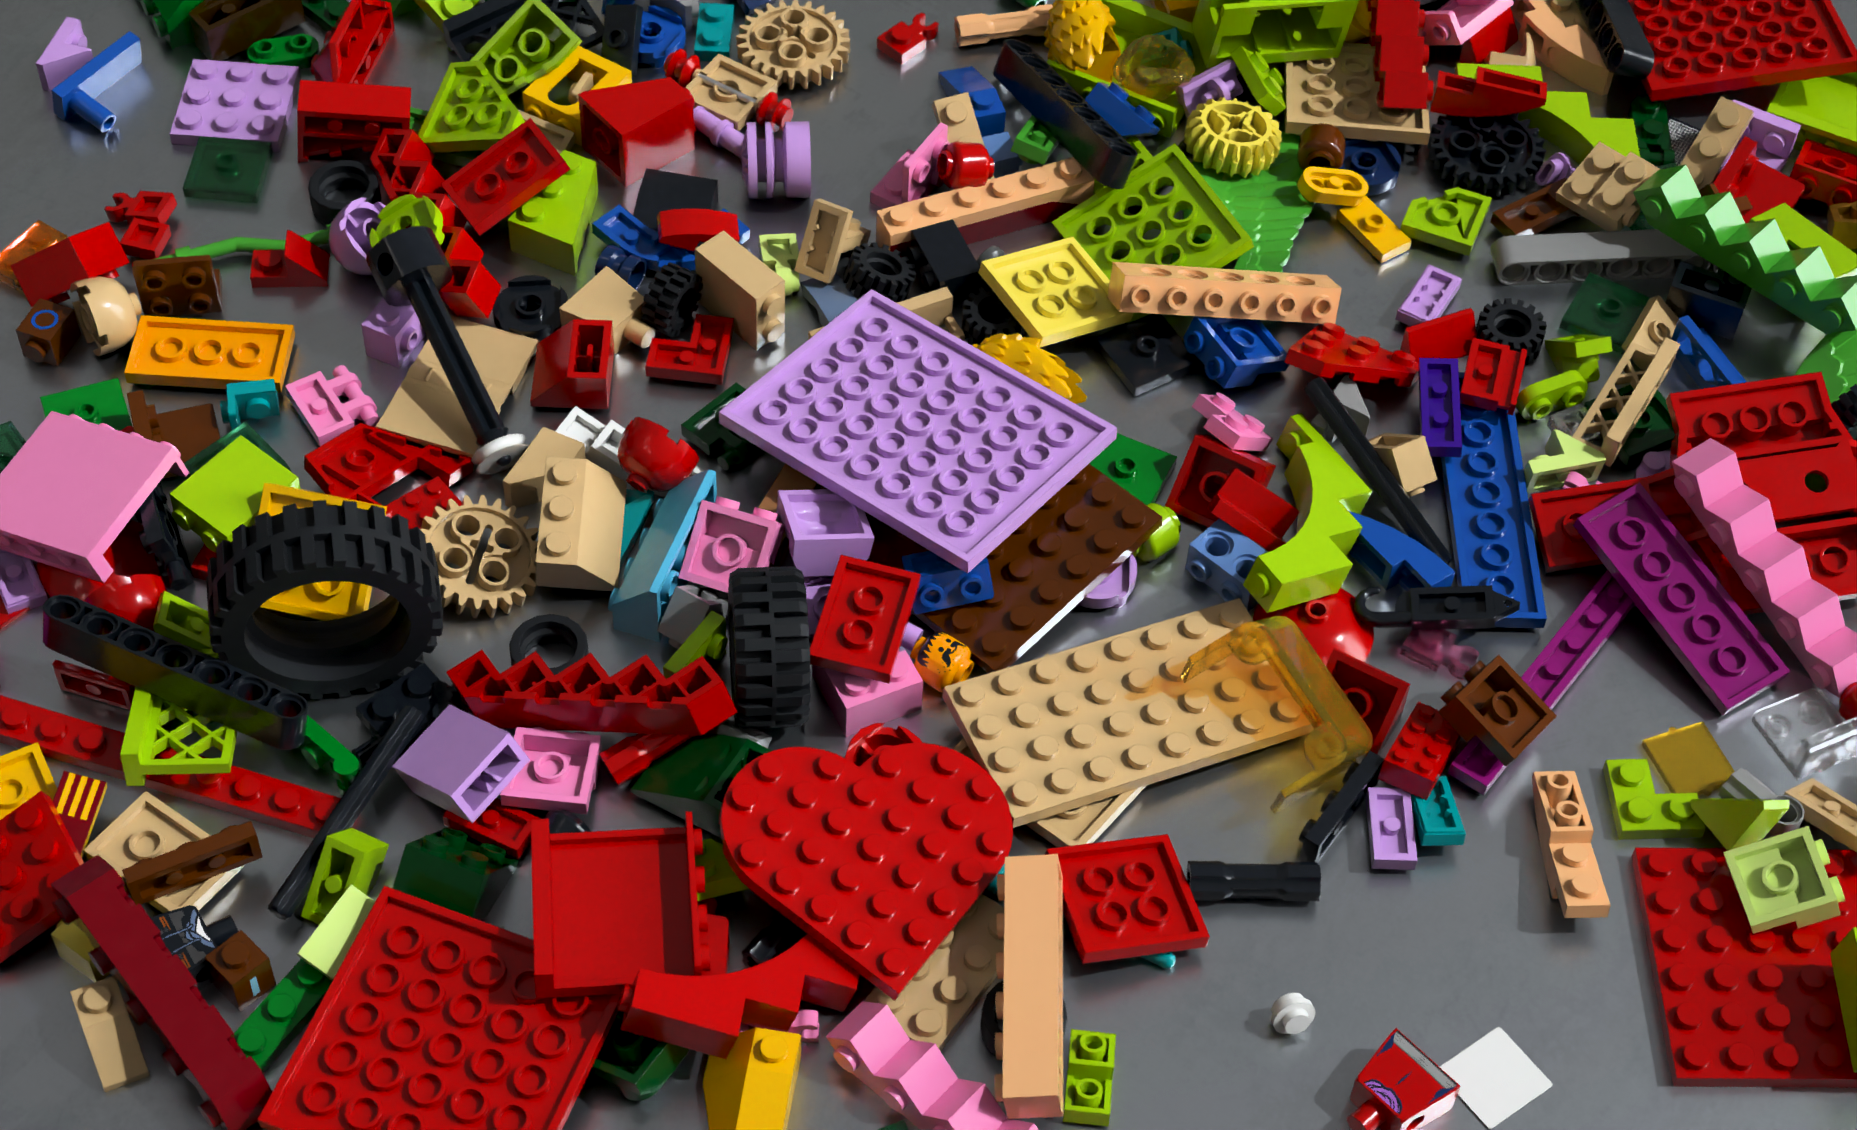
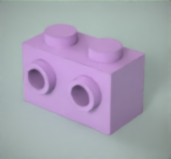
(392, 333)

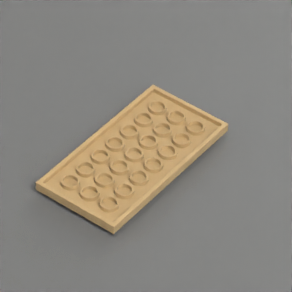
(1120, 714)

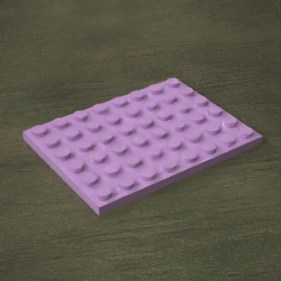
(918, 429)

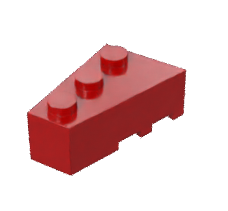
(347, 116)

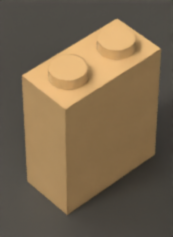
(741, 289)

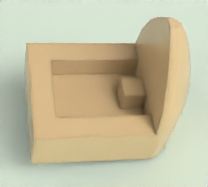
(1526, 57)

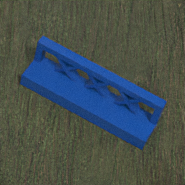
(1703, 357)

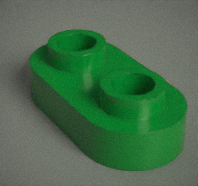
(286, 51)

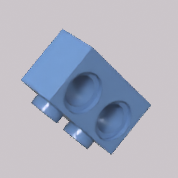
(1223, 561)

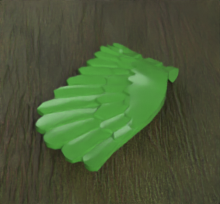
(1265, 207)

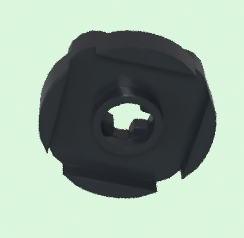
(528, 290)

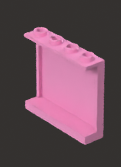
(77, 491)

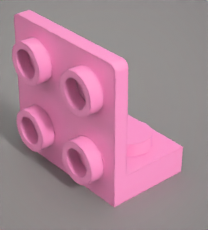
(913, 174)

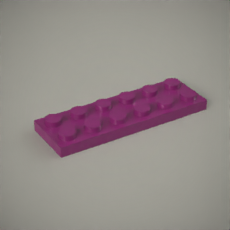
(1681, 599)

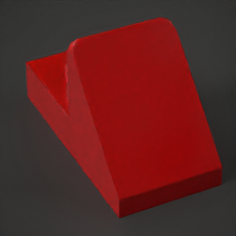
(295, 266)

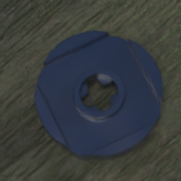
(1382, 157)

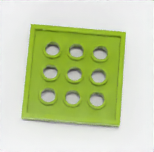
(1157, 212)

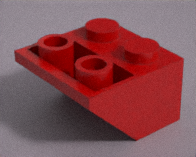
(575, 366)

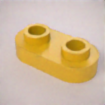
(1332, 186)

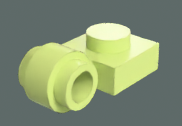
(780, 255)

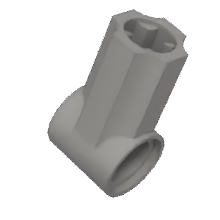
(1746, 786)

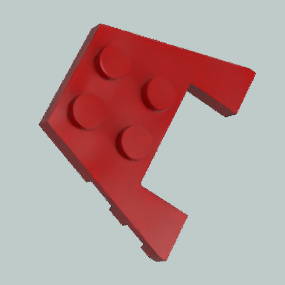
(372, 459)

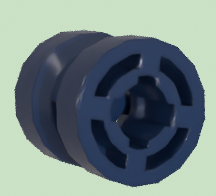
(629, 268)

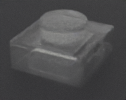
(1569, 420)

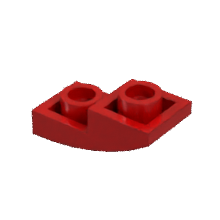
(688, 226)

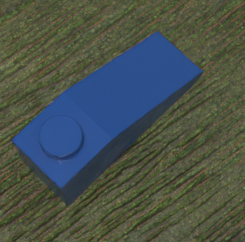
(983, 96)

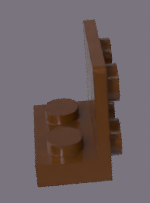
(178, 286)
(186, 429)

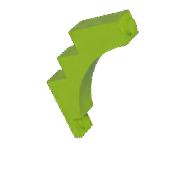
(1567, 117)
(1324, 493)

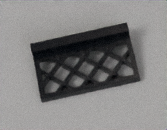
(484, 20)

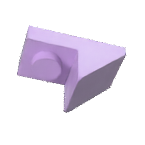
(64, 54)

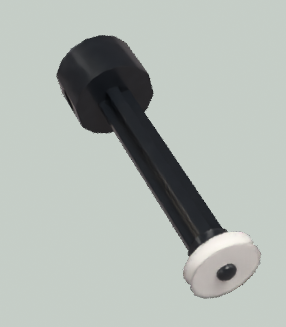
(412, 271)

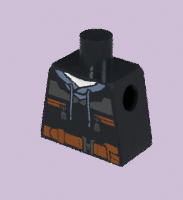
(192, 940)

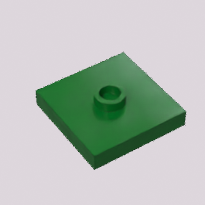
(94, 403)
(1136, 467)

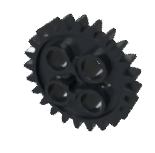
(1486, 151)

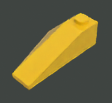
(754, 1083)

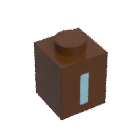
(240, 970)

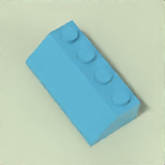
(656, 568)

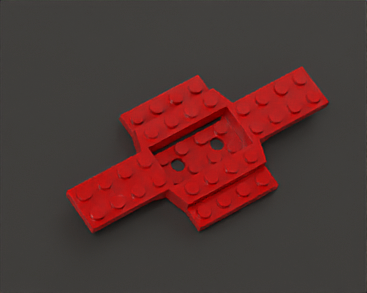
(1779, 437)

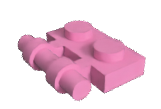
(322, 410)

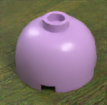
(351, 234)

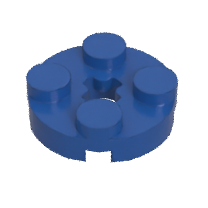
(669, 37)

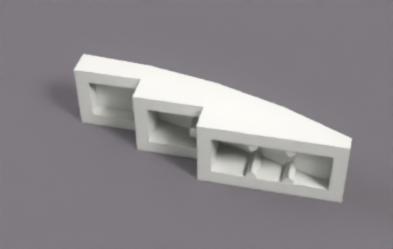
(600, 442)

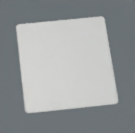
(1496, 1077)

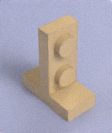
(828, 235)

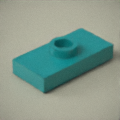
(1438, 817)

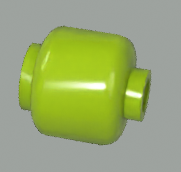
(1164, 538)

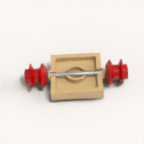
(730, 90)

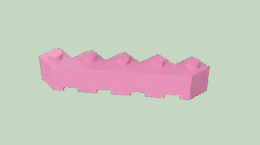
(1768, 564)
(913, 1075)

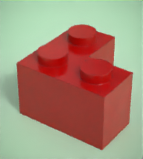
(78, 257)

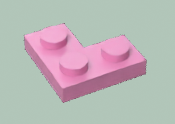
(1229, 425)

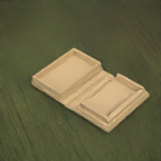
(426, 404)

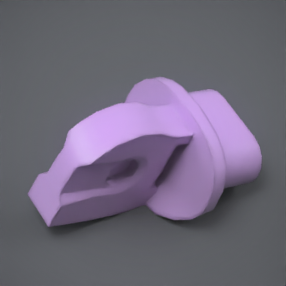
(1555, 169)

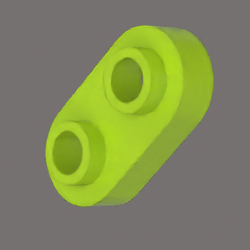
(1551, 395)

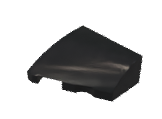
(672, 191)

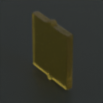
(1689, 759)

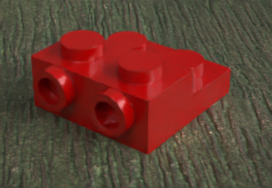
(1826, 173)

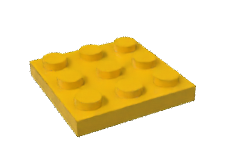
(320, 599)

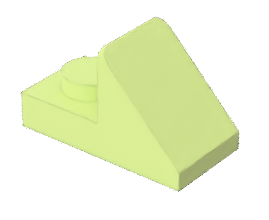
(1561, 457)

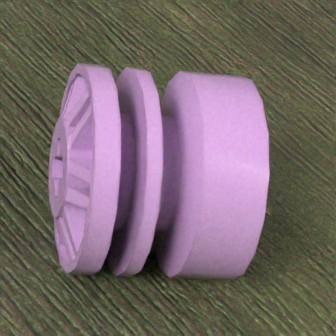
(778, 160)

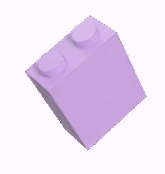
(461, 763)

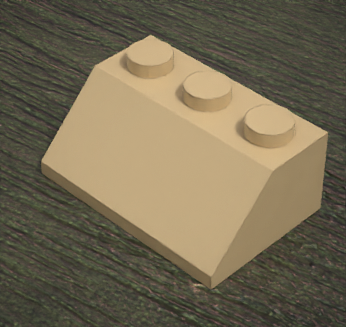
(580, 526)

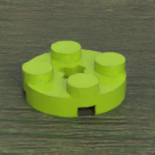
(408, 211)

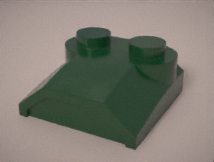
(636, 1062)

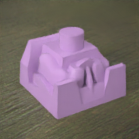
(822, 529)

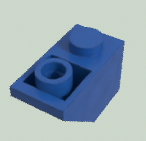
(1119, 113)

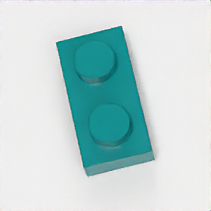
(714, 30)

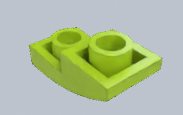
(1089, 1077)

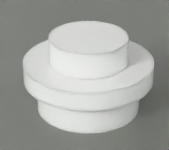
(1292, 1013)

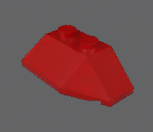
(354, 43)

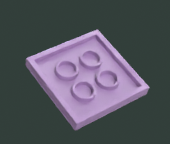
(235, 102)

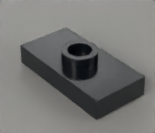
(622, 35)

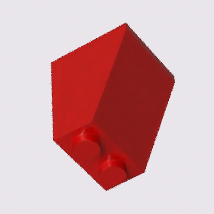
(637, 126)

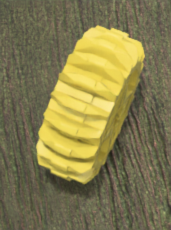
(1232, 137)

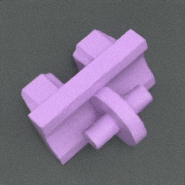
(1210, 84)

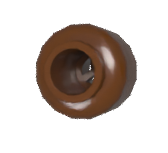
(1321, 147)

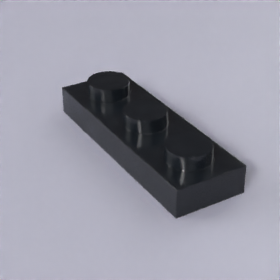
(1339, 808)

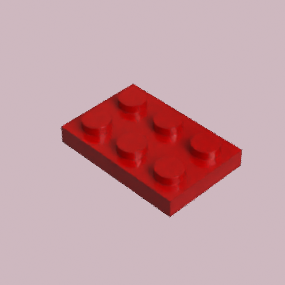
(505, 176)
(864, 619)

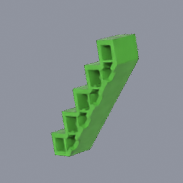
(1749, 251)

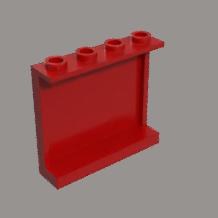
(615, 907)

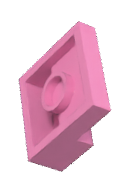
(728, 541)
(559, 772)

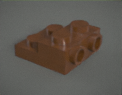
(1496, 709)

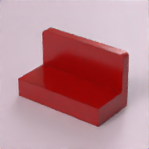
(1253, 510)

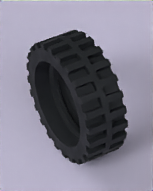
(321, 547)

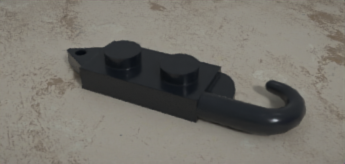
(1439, 608)

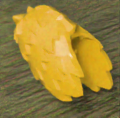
(1083, 37)
(1037, 364)

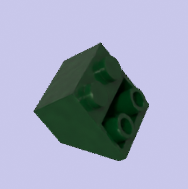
(455, 872)

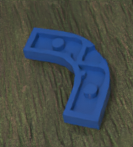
(628, 233)

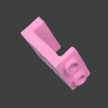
(1460, 20)

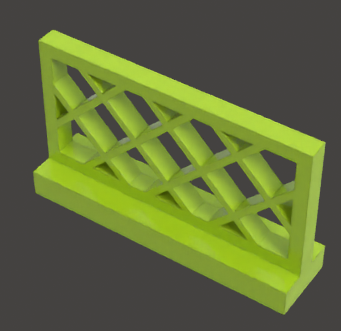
(147, 738)

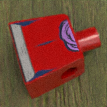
(1400, 1088)

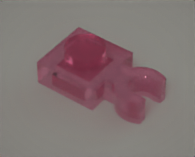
(1436, 648)

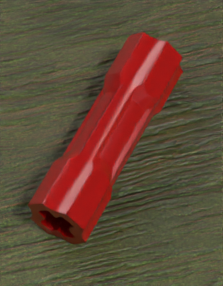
(637, 752)

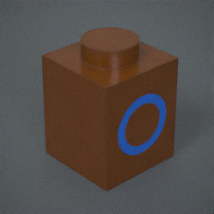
(48, 332)

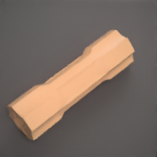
(982, 28)

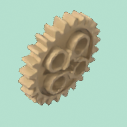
(794, 43)
(512, 567)

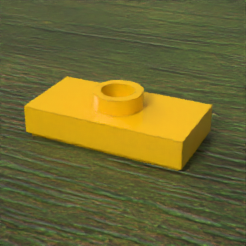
(1374, 230)

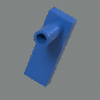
(81, 88)

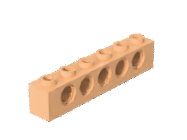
(1223, 293)

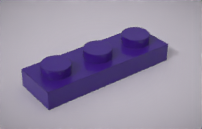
(1440, 406)

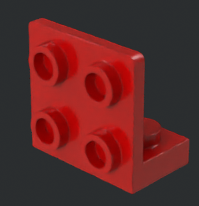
(1760, 183)

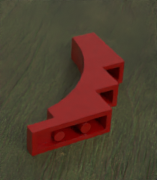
(708, 1009)

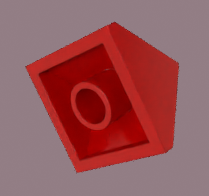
(1372, 692)

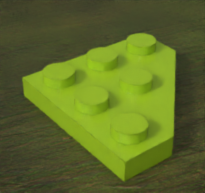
(468, 111)

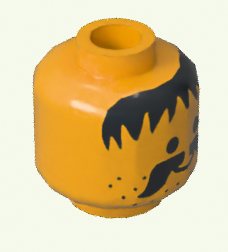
(942, 660)

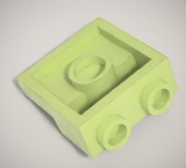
(1785, 881)

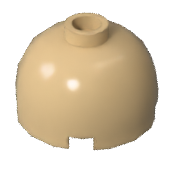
(105, 313)

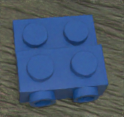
(1234, 349)

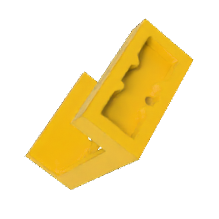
(574, 66)

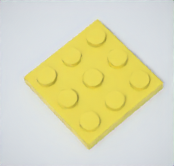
(1053, 291)

